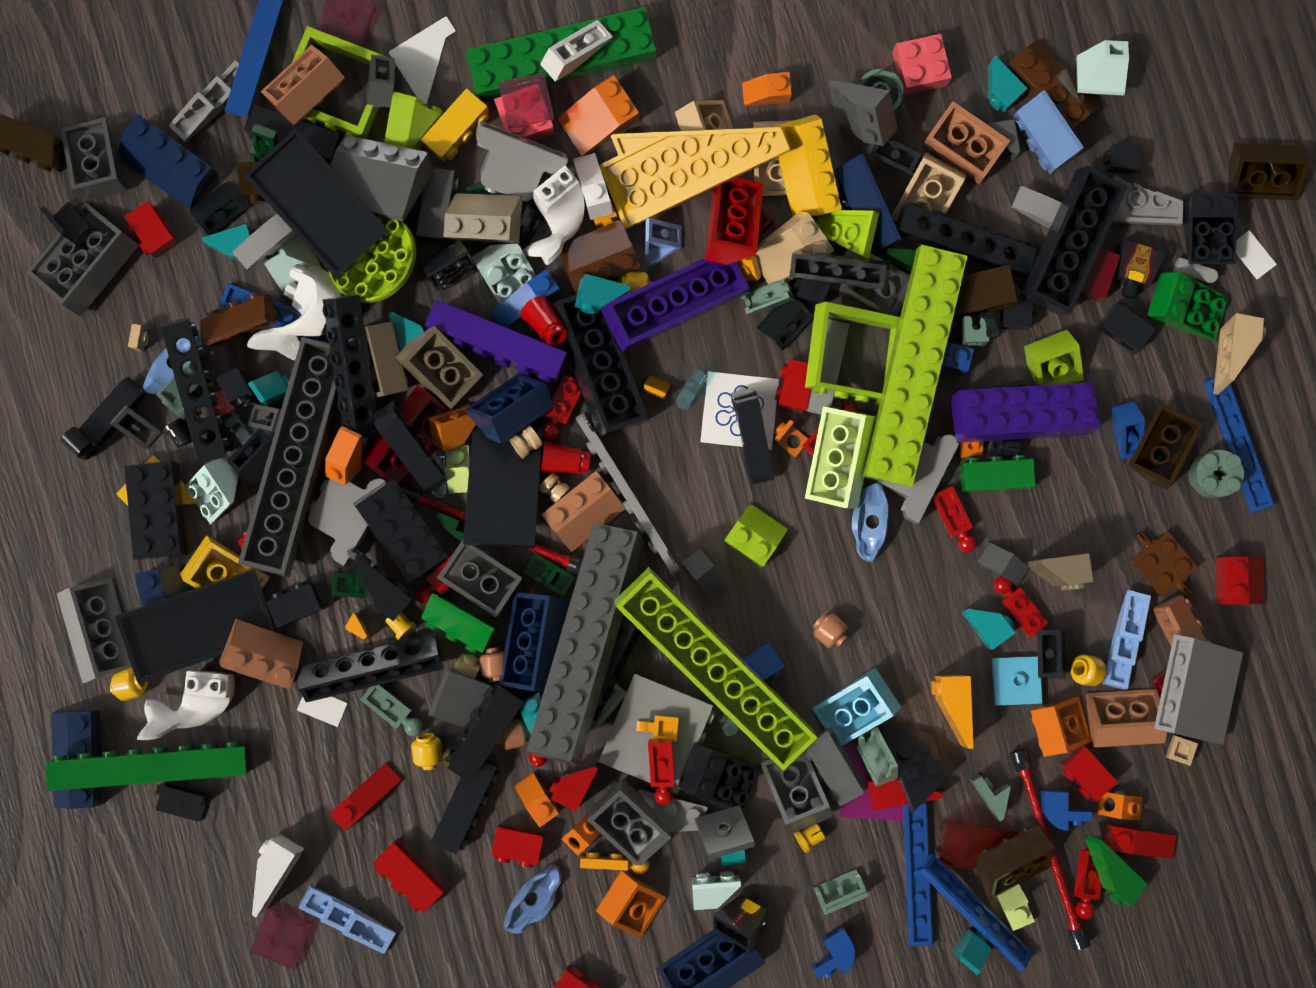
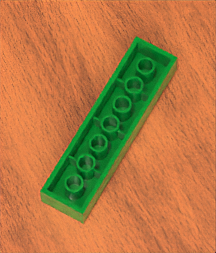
(523, 55)

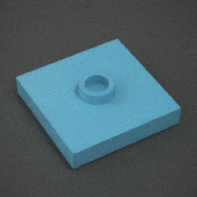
(1016, 681)

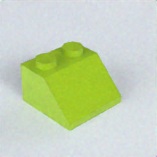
(1055, 360)
(756, 535)

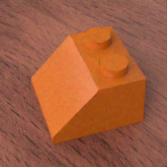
(1061, 726)
(630, 904)

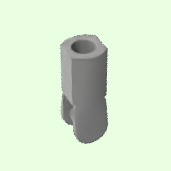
(1195, 271)

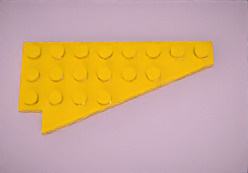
(673, 167)

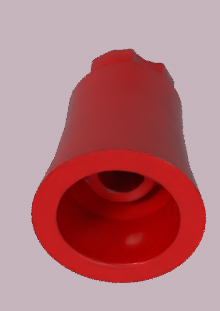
(544, 321)
(564, 459)

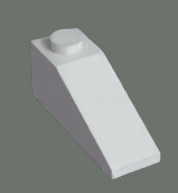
(574, 50)
(593, 186)

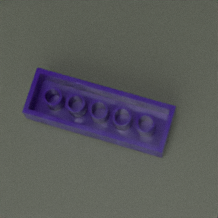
(673, 301)
(498, 342)
(1024, 412)

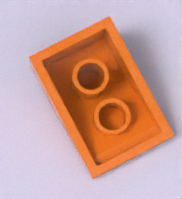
(598, 116)

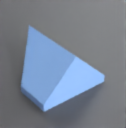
(661, 240)

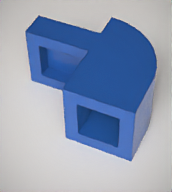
(1056, 812)
(841, 954)

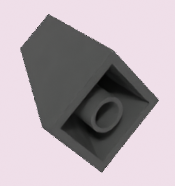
(457, 697)

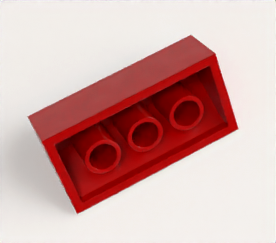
(734, 221)

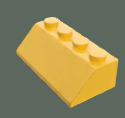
(808, 168)

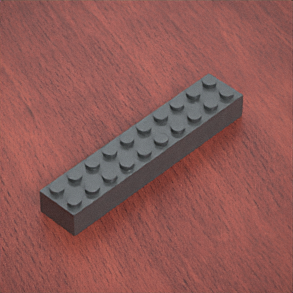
(292, 462)
(585, 645)

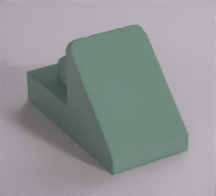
(995, 801)

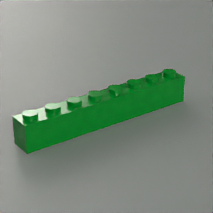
(145, 767)

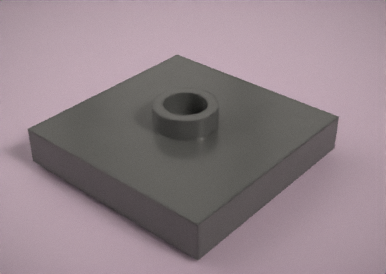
(724, 832)

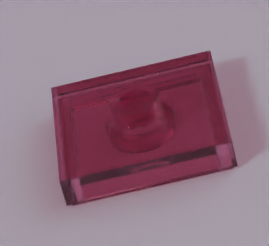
(347, 19)
(526, 100)

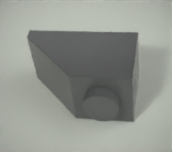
(380, 81)

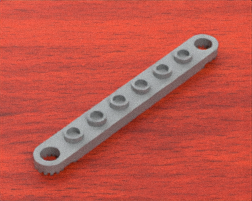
(631, 503)

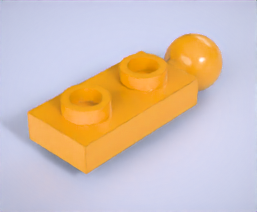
(614, 862)

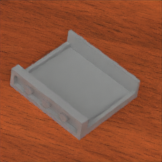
(1198, 689)
(628, 748)

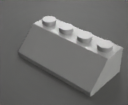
(93, 629)

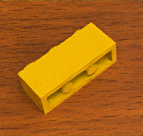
(455, 126)

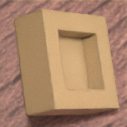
(138, 337)
(467, 665)
(1181, 750)

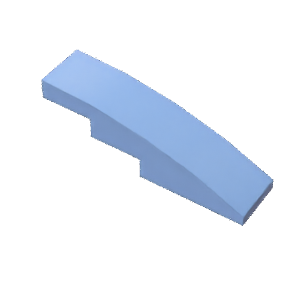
(1126, 639)
(347, 919)

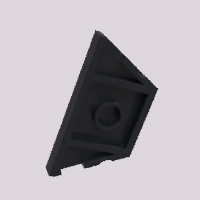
(917, 760)

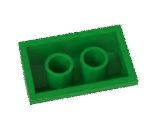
(458, 624)

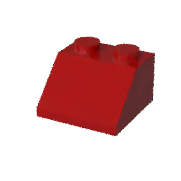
(1240, 580)
(572, 786)

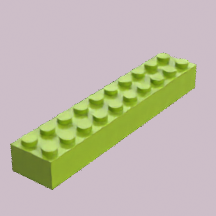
(914, 366)
(715, 668)

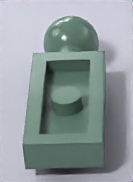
(391, 709)

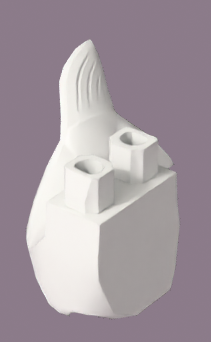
(562, 206)
(307, 299)
(203, 700)

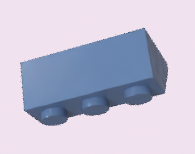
(1047, 133)

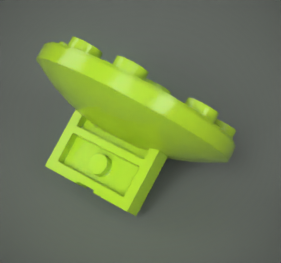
(383, 268)

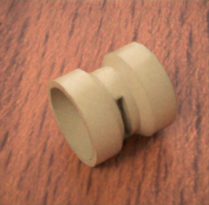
(526, 442)
(558, 491)

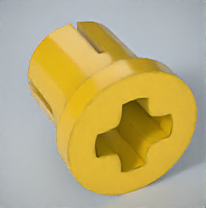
(401, 626)
(806, 841)

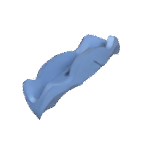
(160, 372)
(869, 540)
(520, 913)

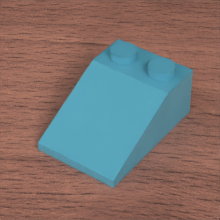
(857, 707)

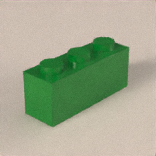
(997, 474)

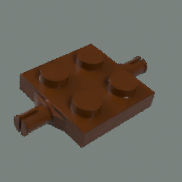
(1164, 564)

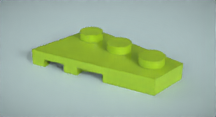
(850, 229)

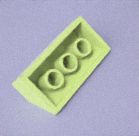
(840, 457)

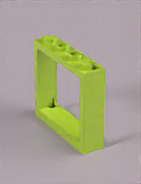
(349, 50)
(817, 346)

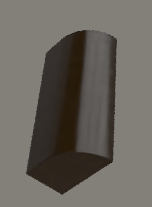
(986, 293)

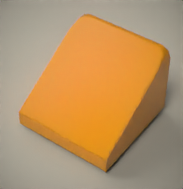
(656, 387)
(357, 626)

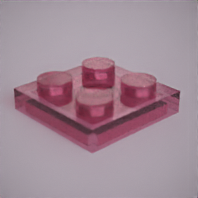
(281, 937)

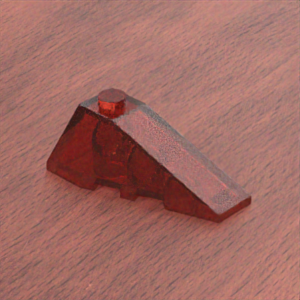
(965, 841)

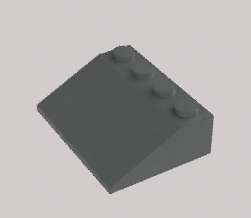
(383, 174)
(80, 273)

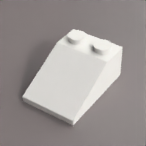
(273, 867)

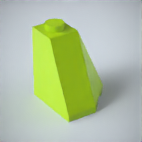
(409, 121)

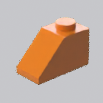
(767, 89)
(451, 428)
(344, 456)
(537, 800)

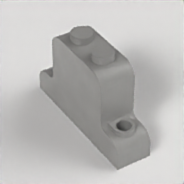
(515, 162)
(929, 472)
(339, 518)

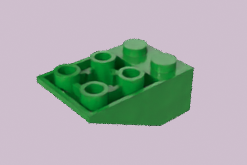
(1187, 305)

